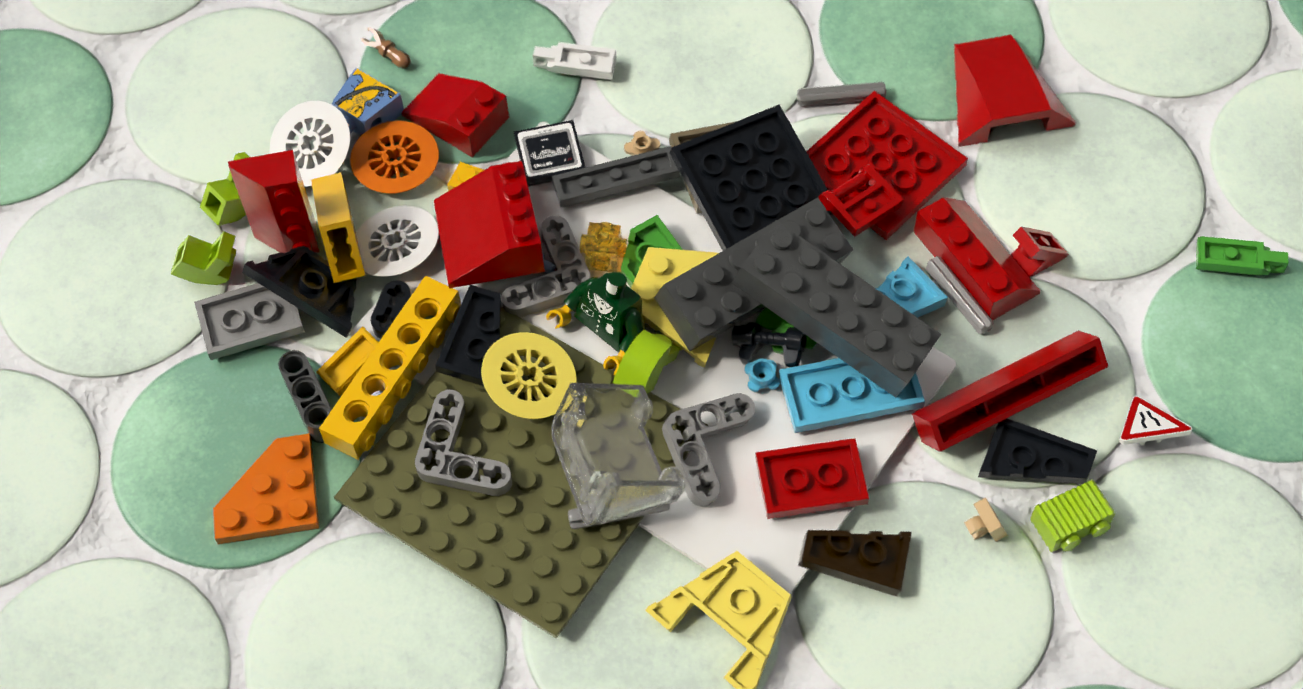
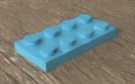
(838, 394)

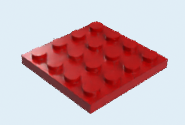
(896, 147)

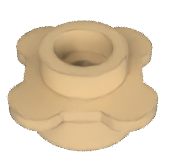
(641, 138)

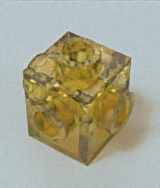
(603, 246)

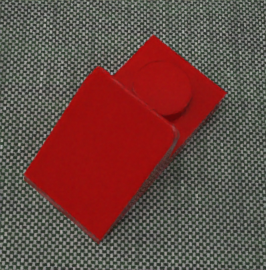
(1037, 250)

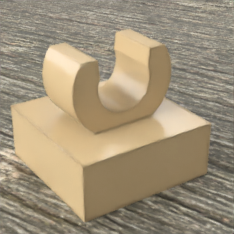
(985, 522)

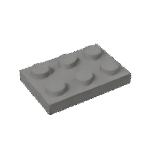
(245, 320)

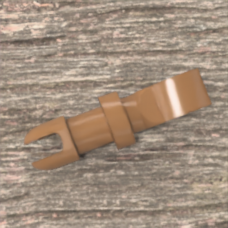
(387, 49)

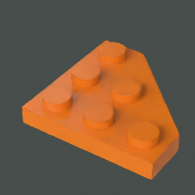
(272, 495)

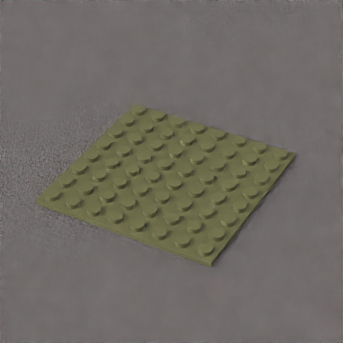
(506, 544)

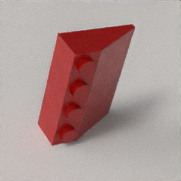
(489, 227)

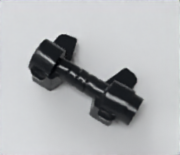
(751, 339)

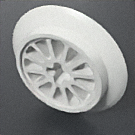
(301, 117)
(404, 224)

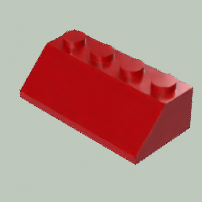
(275, 201)
(974, 255)

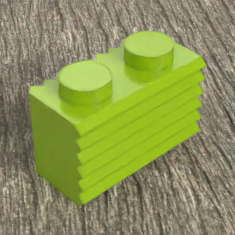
(1073, 516)

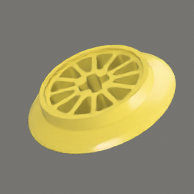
(529, 346)

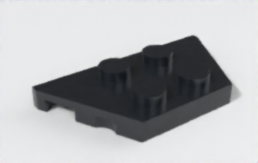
(308, 284)

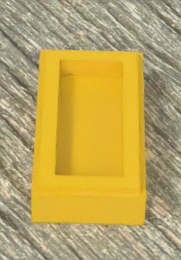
(347, 361)

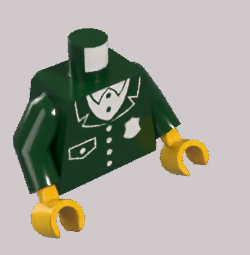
(606, 309)

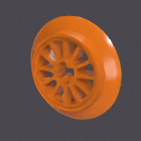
(419, 155)

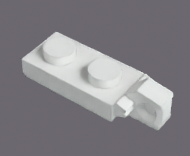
(576, 60)

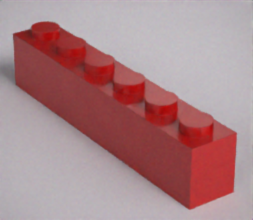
(1009, 390)

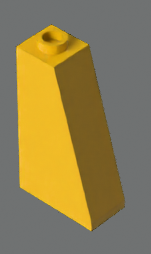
(337, 227)

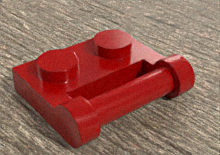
(866, 207)

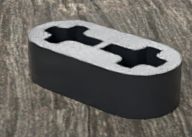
(385, 305)

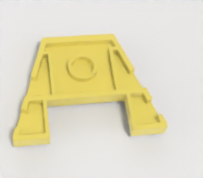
(656, 269)
(739, 601)

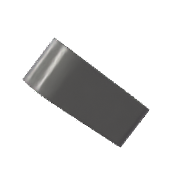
(302, 384)

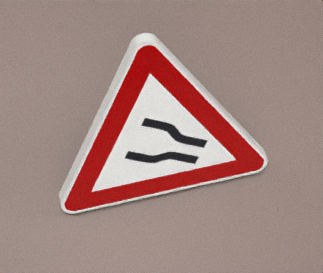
(1149, 423)

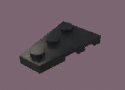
(471, 335)
(1035, 455)

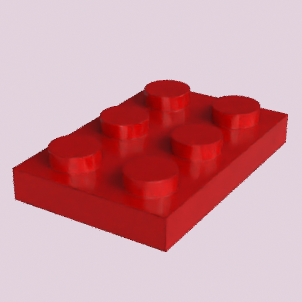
(811, 478)

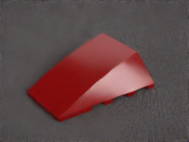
(1001, 88)

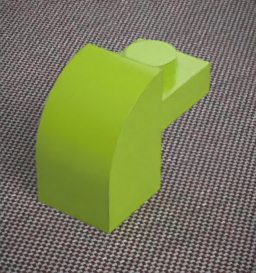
(222, 199)
(203, 261)
(645, 360)

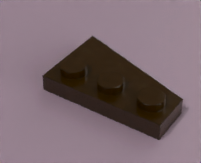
(862, 559)

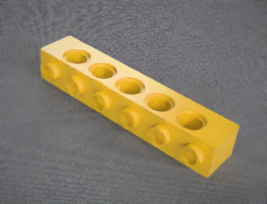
(428, 299)

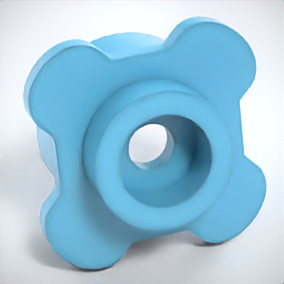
(765, 367)

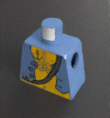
(367, 102)

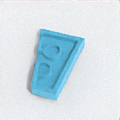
(913, 289)

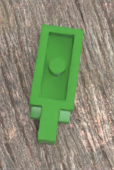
(1238, 256)

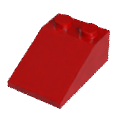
(459, 111)

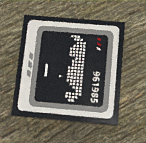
(549, 151)

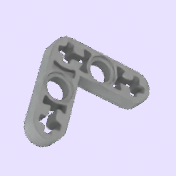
(564, 272)
(695, 431)
(449, 461)

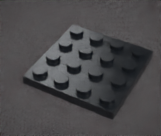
(748, 174)

